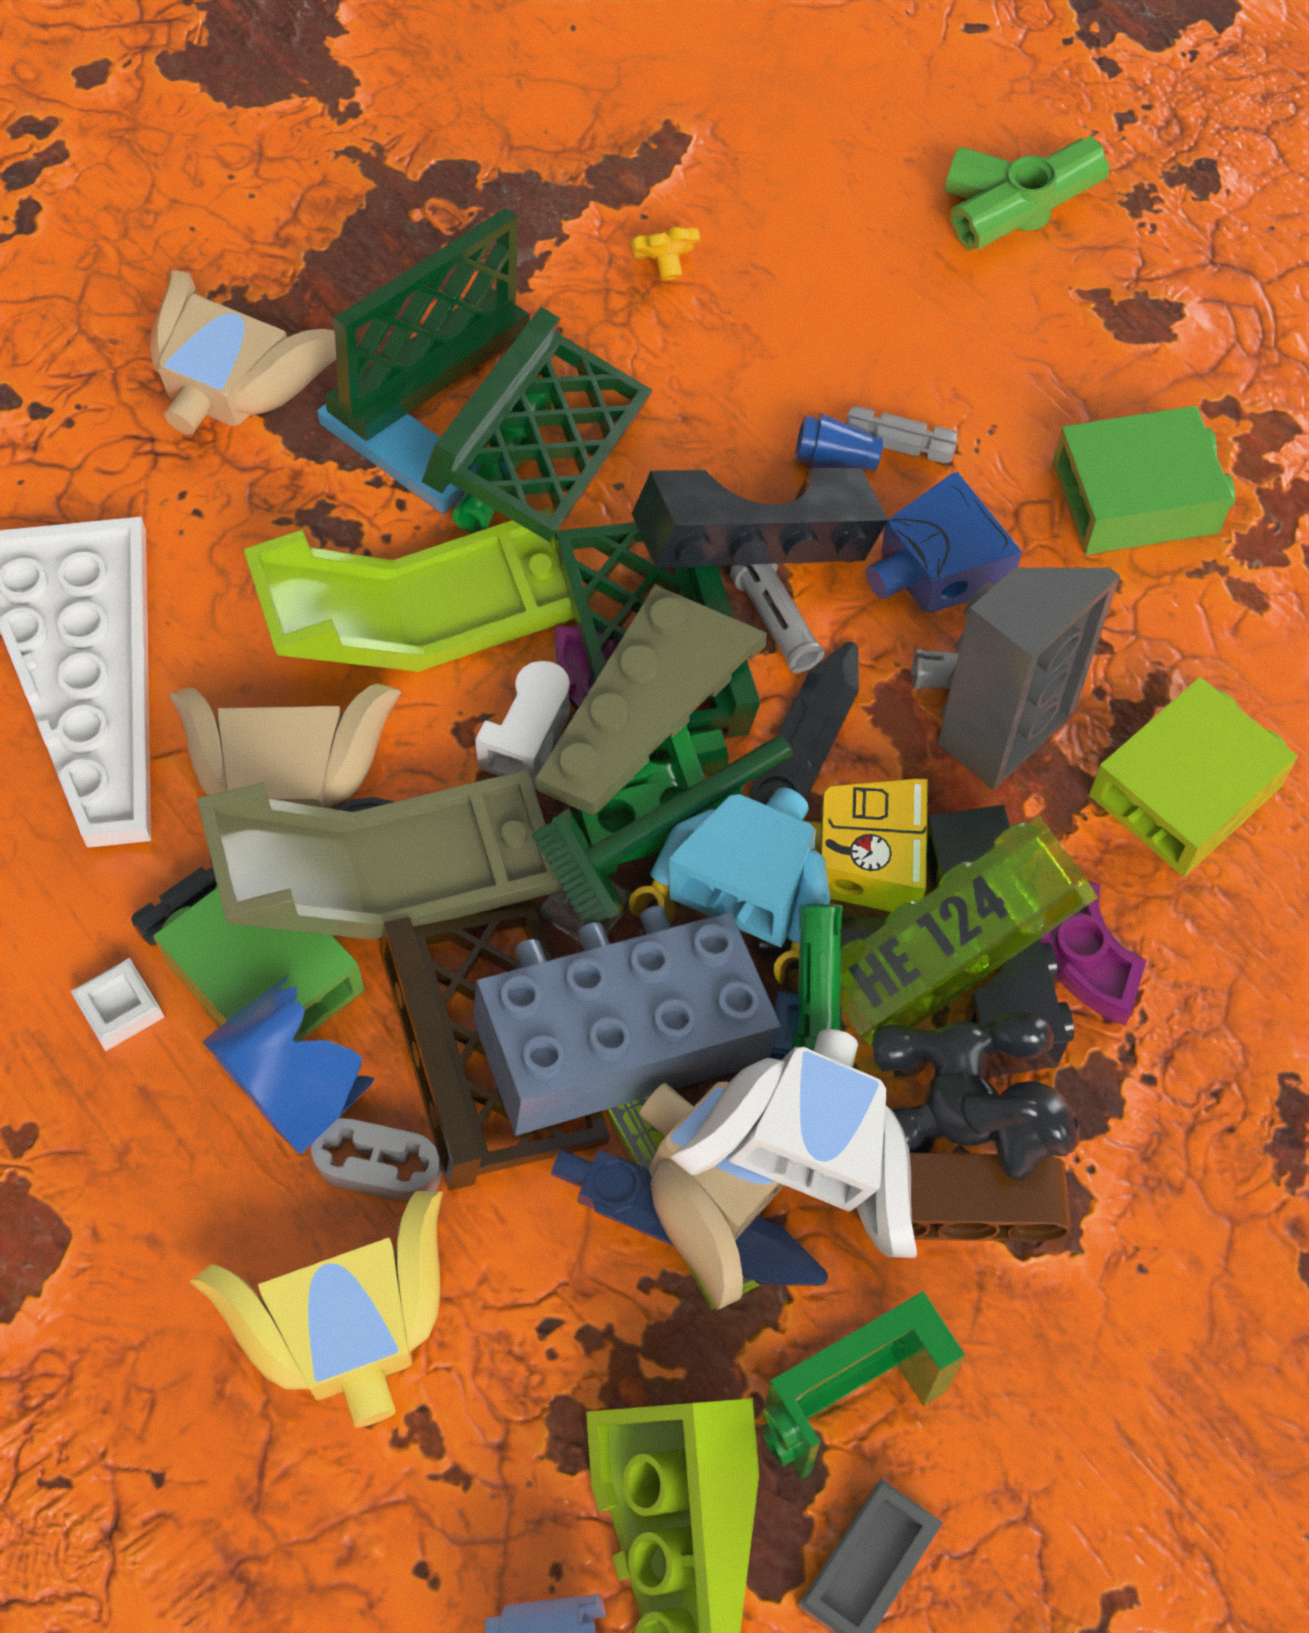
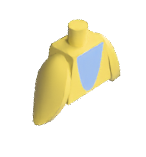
(341, 1318)

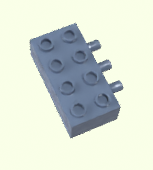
(622, 1018)

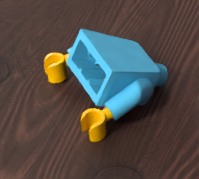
(743, 862)

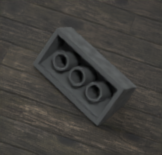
(1022, 664)

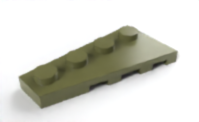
(646, 691)

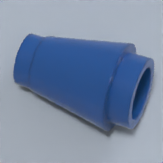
(835, 444)

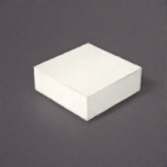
(117, 1004)

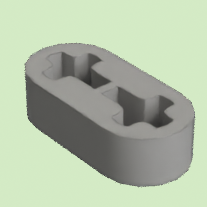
(381, 1145)

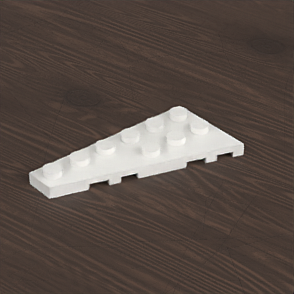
(81, 653)

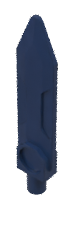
(624, 1194)

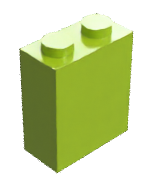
(1192, 775)

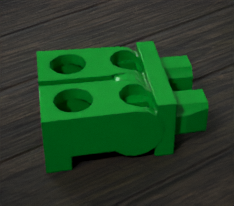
(670, 771)

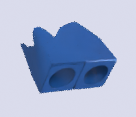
(292, 1082)

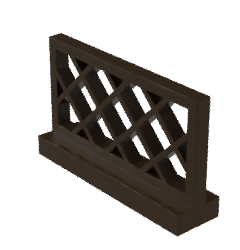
(434, 1049)

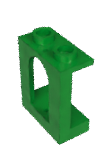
(904, 1337)

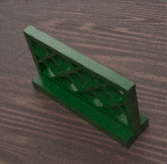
(447, 342)
(493, 409)
(738, 701)

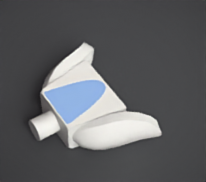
(816, 1131)

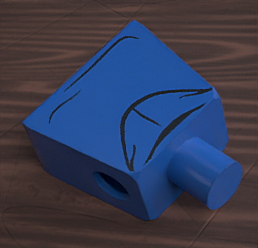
(942, 548)

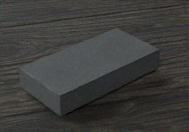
(870, 1563)

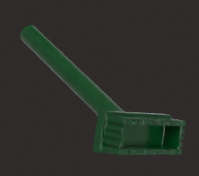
(582, 866)

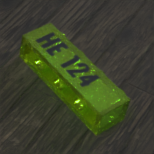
(961, 930)

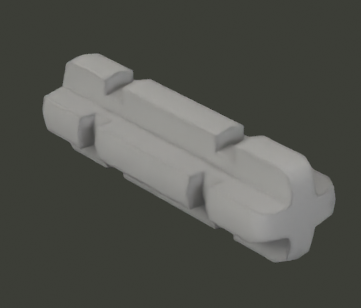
(906, 434)

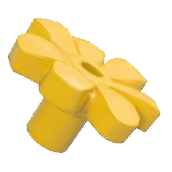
(666, 249)

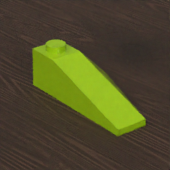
(680, 1507)

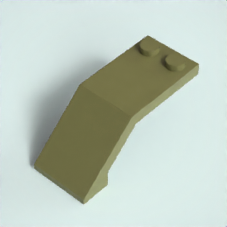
(391, 862)

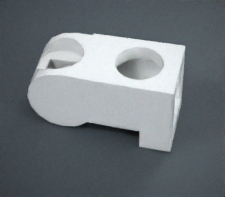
(530, 725)

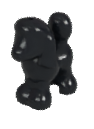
(964, 1107)

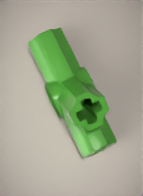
(1019, 192)

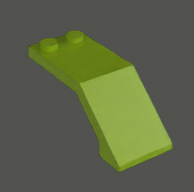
(413, 607)

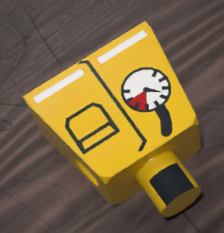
(874, 842)

